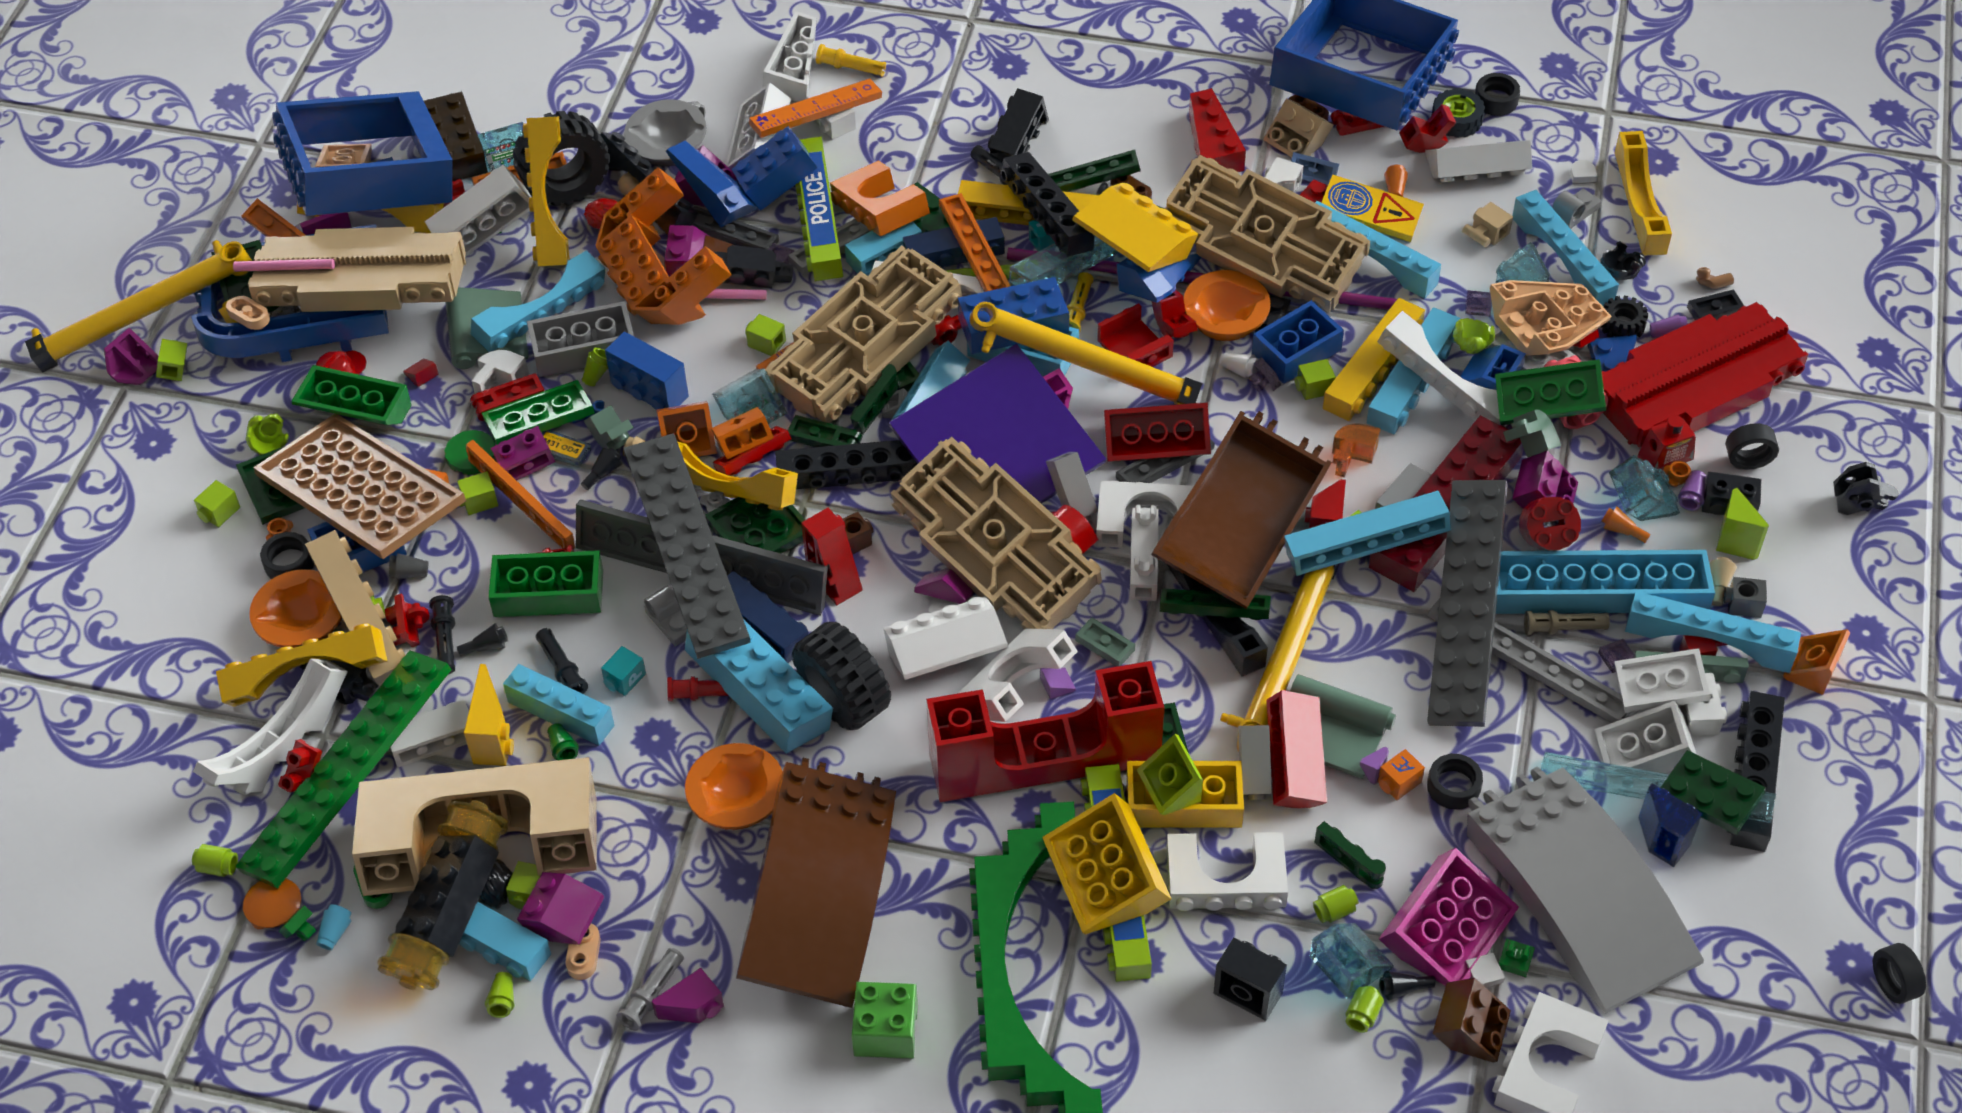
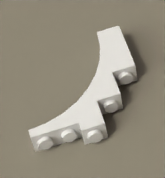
(304, 711)

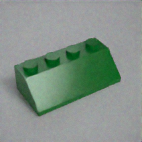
(353, 396)

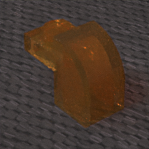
(1354, 442)

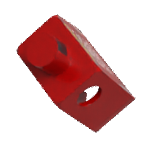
(1668, 443)

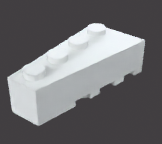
(792, 58)

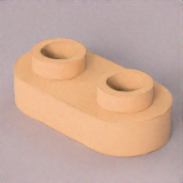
(248, 312)
(586, 950)

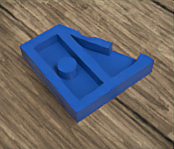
(1611, 350)

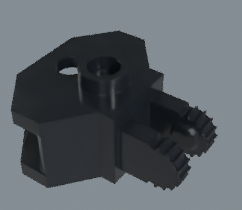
(1863, 491)

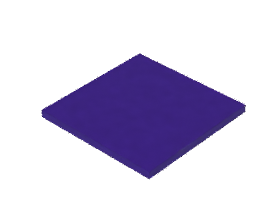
(1005, 419)

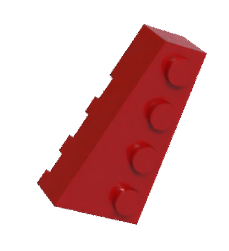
(1213, 131)

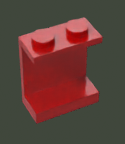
(1132, 338)

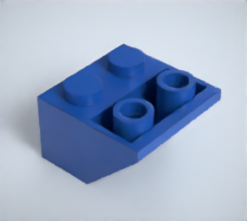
(1492, 361)

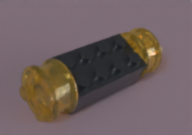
(444, 895)

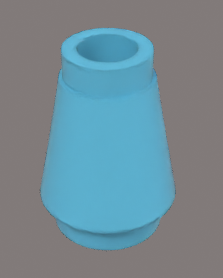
(333, 925)

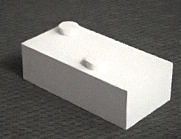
(483, 209)

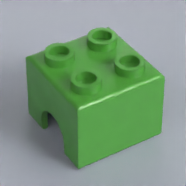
(884, 1020)

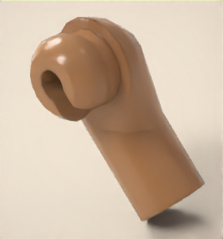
(1713, 281)

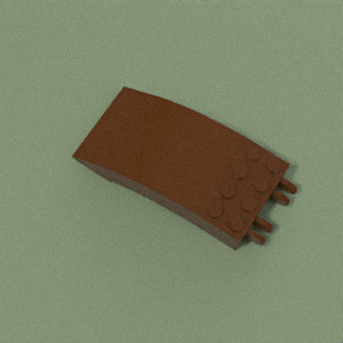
(1242, 509)
(818, 884)

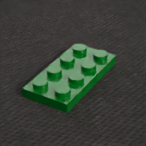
(1551, 389)
(544, 409)

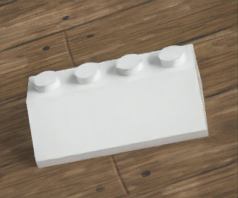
(744, 138)
(1480, 159)
(944, 637)

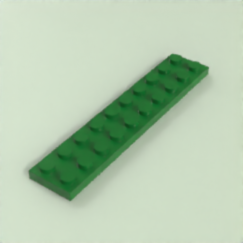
(342, 768)

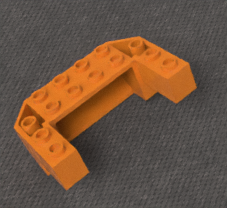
(627, 252)

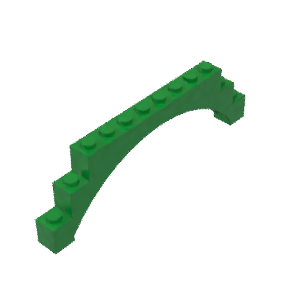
(1010, 1045)

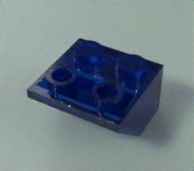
(1667, 824)

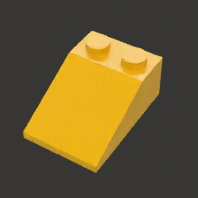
(485, 726)

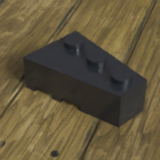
(1018, 124)

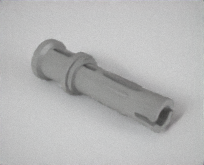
(642, 998)

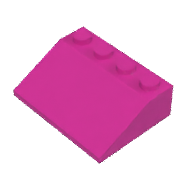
(1449, 919)

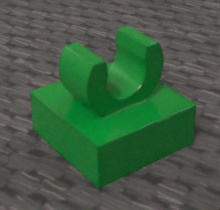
(298, 925)
(1516, 957)

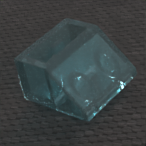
(1523, 266)
(1644, 490)
(1348, 957)

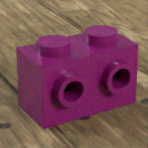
(523, 453)

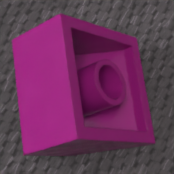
(682, 245)
(560, 908)

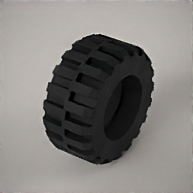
(582, 172)
(843, 674)

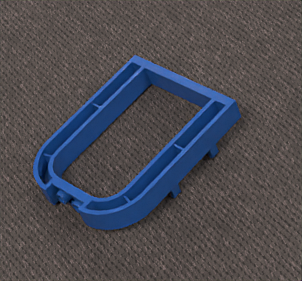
(282, 331)

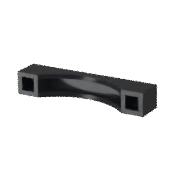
(625, 158)
(1235, 636)

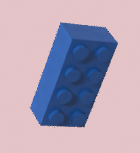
(1034, 301)

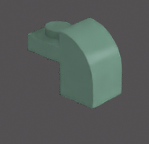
(608, 428)
(1534, 431)

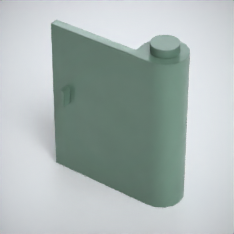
(467, 305)
(1349, 724)

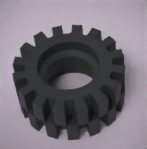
(1628, 309)

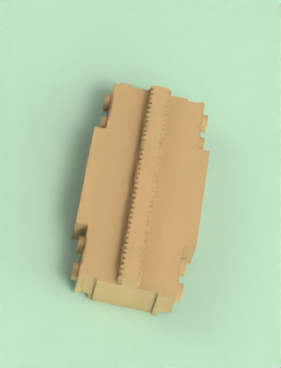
(1267, 233)
(370, 272)
(862, 331)
(995, 536)

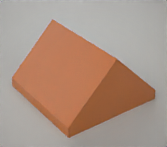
(1817, 659)

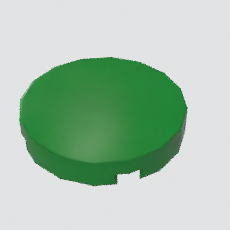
(456, 452)

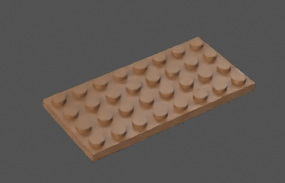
(359, 485)

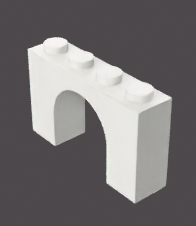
(1119, 498)
(1025, 653)
(1195, 890)
(1547, 1023)

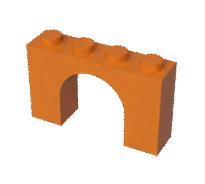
(858, 193)

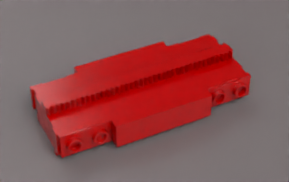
(1701, 372)

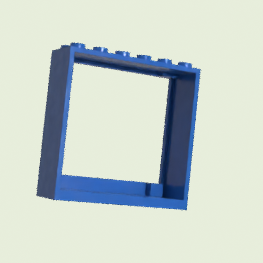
(1396, 21)
(364, 184)

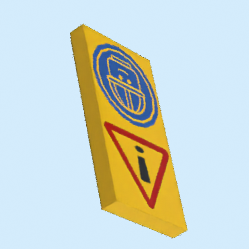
(1374, 207)

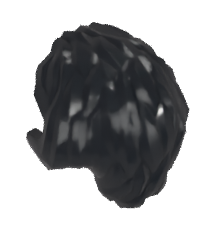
(1622, 264)
(495, 888)

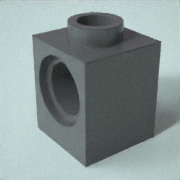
(1746, 597)

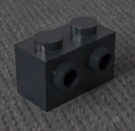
(1719, 490)

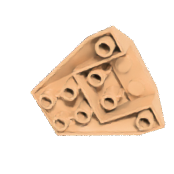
(1545, 314)

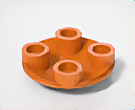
(270, 906)

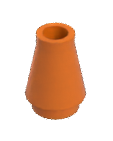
(1396, 179)

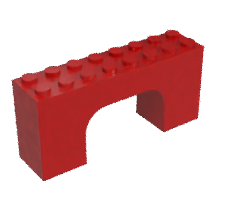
(986, 757)

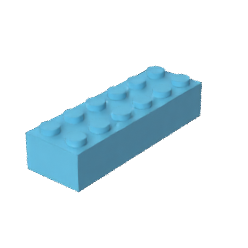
(768, 691)

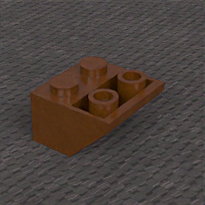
(1471, 1020)

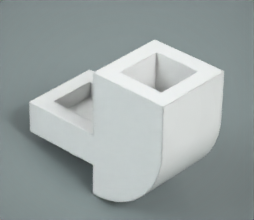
(498, 368)

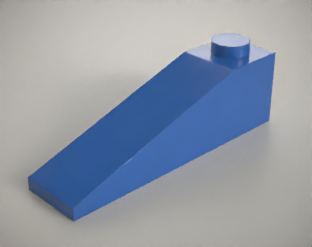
(713, 186)
(1154, 284)

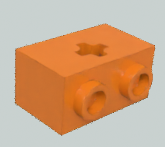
(742, 433)

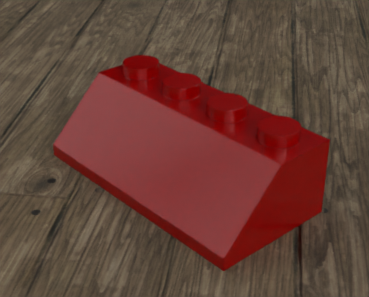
(1157, 432)

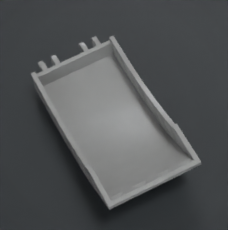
(1584, 886)

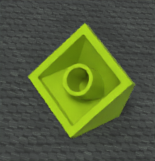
(1742, 528)
(1171, 777)

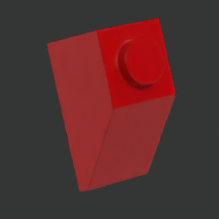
(1326, 505)

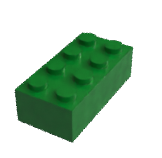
(546, 583)

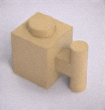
(1489, 225)

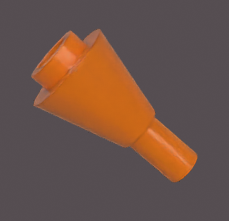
(1619, 522)

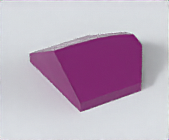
(130, 359)
(944, 585)

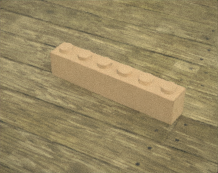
(353, 596)

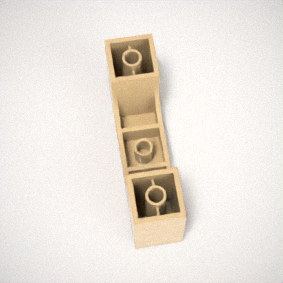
(545, 799)

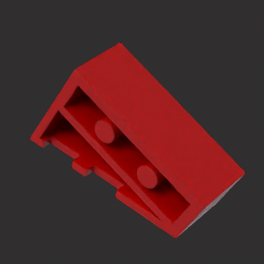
(828, 545)

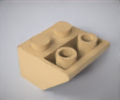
(1297, 130)

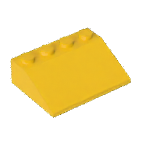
(1137, 227)
(1106, 866)

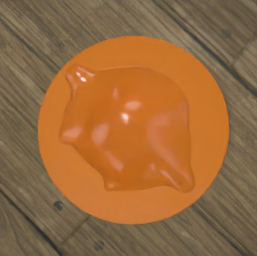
(1227, 304)
(294, 609)
(733, 786)

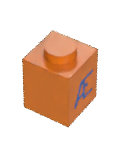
(1400, 774)

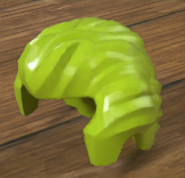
(1473, 335)
(265, 433)

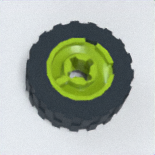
(1466, 109)

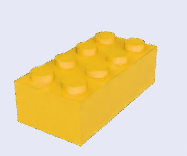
(1219, 806)

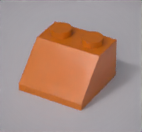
(690, 425)

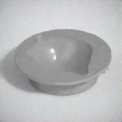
(664, 125)

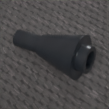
(606, 462)
(490, 639)
(1398, 984)

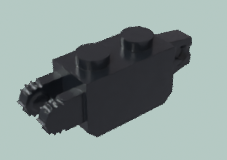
(754, 267)
(355, 684)

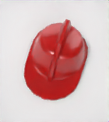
(346, 361)

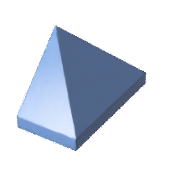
(1316, 168)

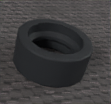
(1499, 82)
(1749, 435)
(280, 543)
(1457, 763)
(1899, 973)

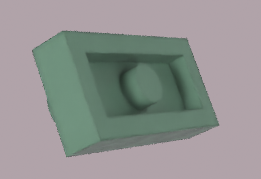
(1105, 642)

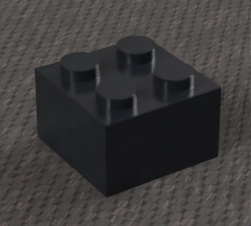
(1250, 978)

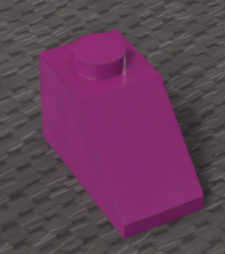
(689, 1000)

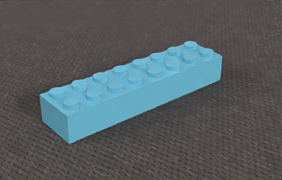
(1600, 579)

